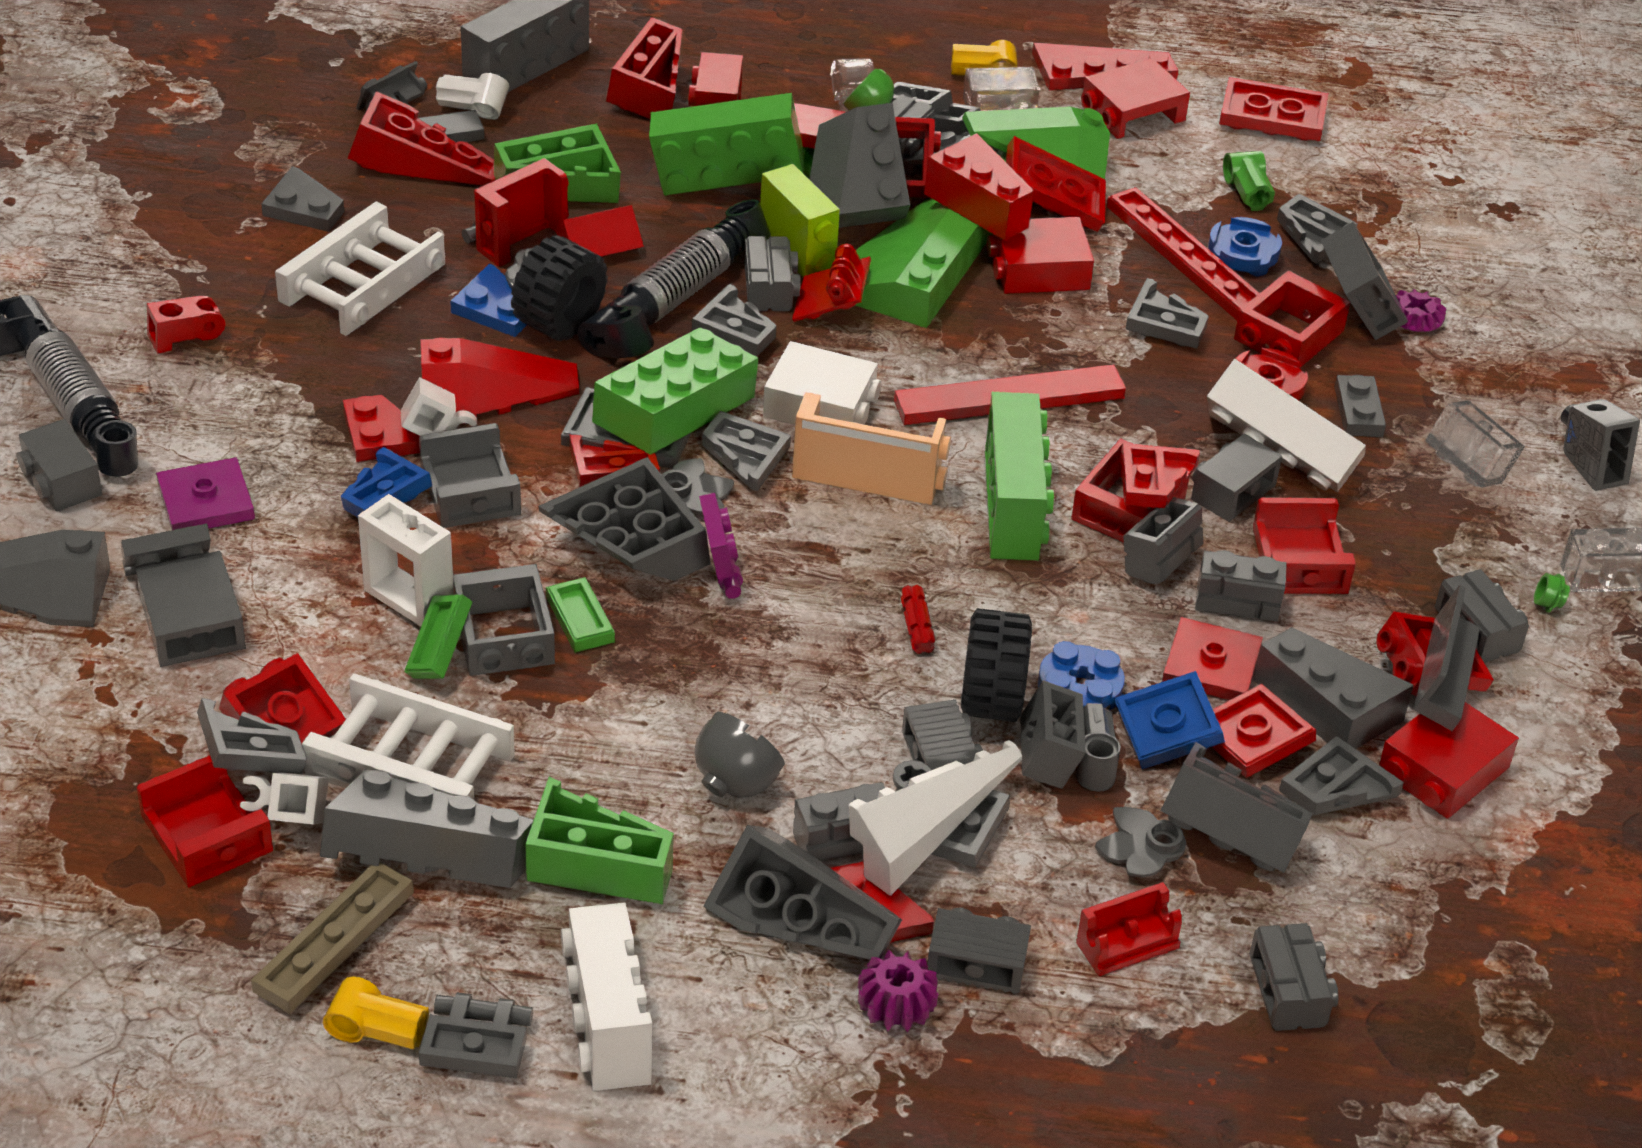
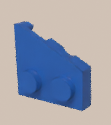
(488, 302)
(389, 476)

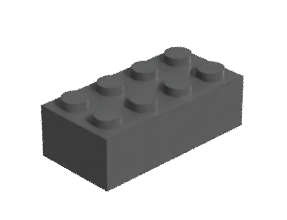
(525, 39)

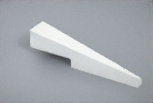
(912, 822)

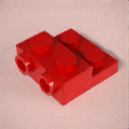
(1406, 643)
(286, 696)

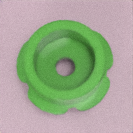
(1551, 591)

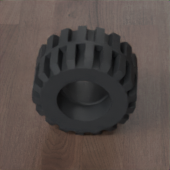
(558, 287)
(996, 665)

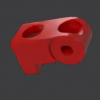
(183, 321)

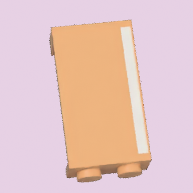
(868, 456)

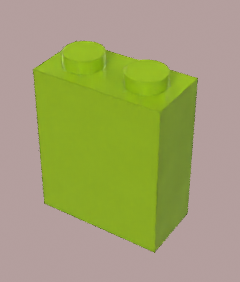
(803, 215)

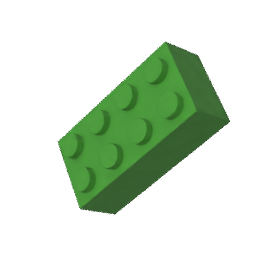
(725, 143)
(674, 390)
(1017, 476)

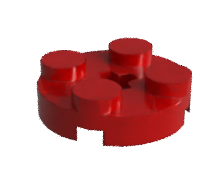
(1281, 367)

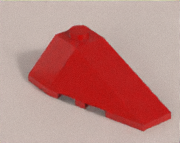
(402, 144)
(495, 376)

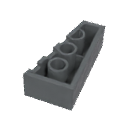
(426, 830)

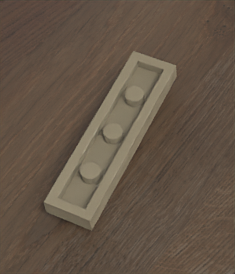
(332, 937)

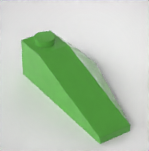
(1062, 131)

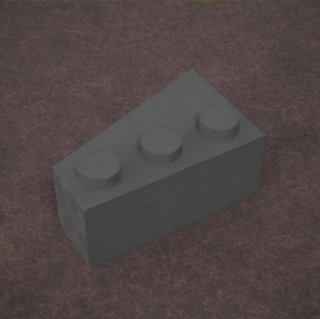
(1332, 688)
(1235, 811)

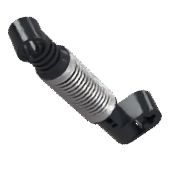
(622, 325)
(69, 383)

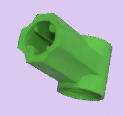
(1249, 175)

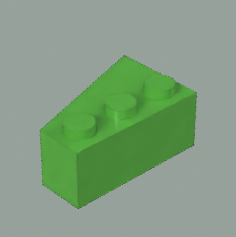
(576, 151)
(597, 850)

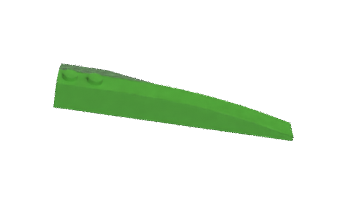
(920, 261)

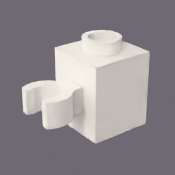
(432, 410)
(290, 797)

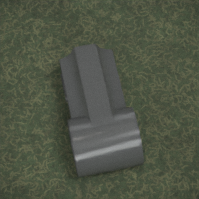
(1100, 763)

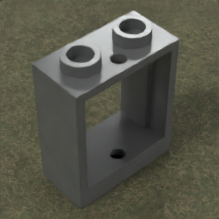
(1364, 281)
(518, 589)

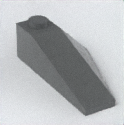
(55, 576)
(795, 897)

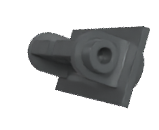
(399, 82)

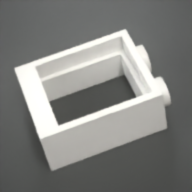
(384, 533)

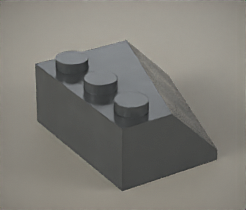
(862, 166)
(636, 521)

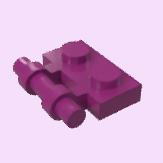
(722, 545)

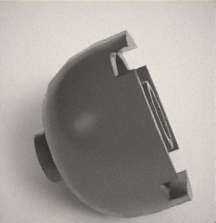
(734, 759)

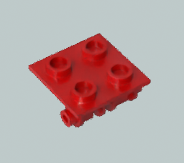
(834, 287)

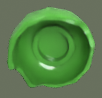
(873, 90)

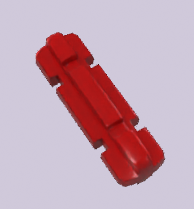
(917, 619)

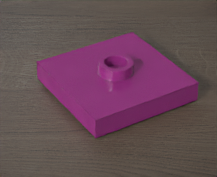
(205, 494)

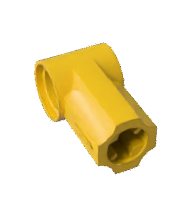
(982, 56)
(364, 1011)

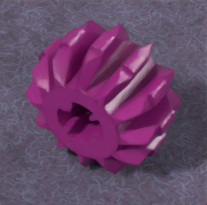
(897, 990)

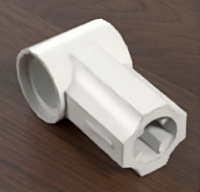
(482, 94)

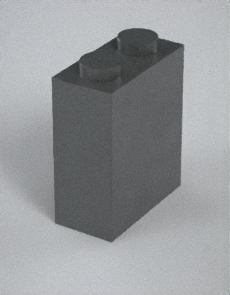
(190, 608)

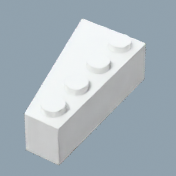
(1284, 425)
(609, 997)

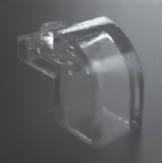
(847, 76)

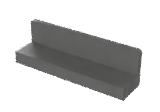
(1447, 664)

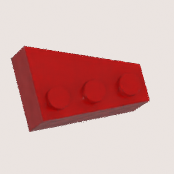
(647, 70)
(980, 187)

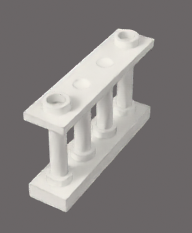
(352, 242)
(407, 711)

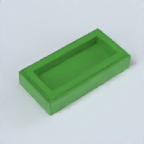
(580, 614)
(438, 637)

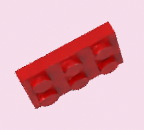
(1274, 109)
(1059, 184)

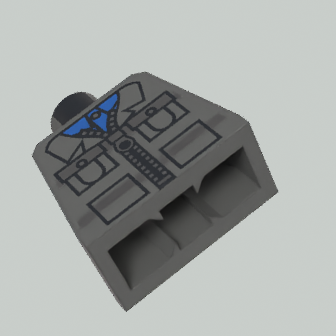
(1600, 442)

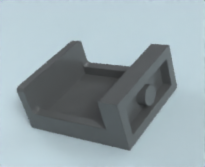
(469, 475)

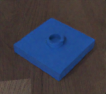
(1168, 720)

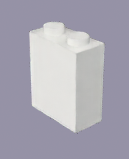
(841, 380)

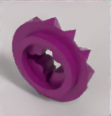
(1421, 311)

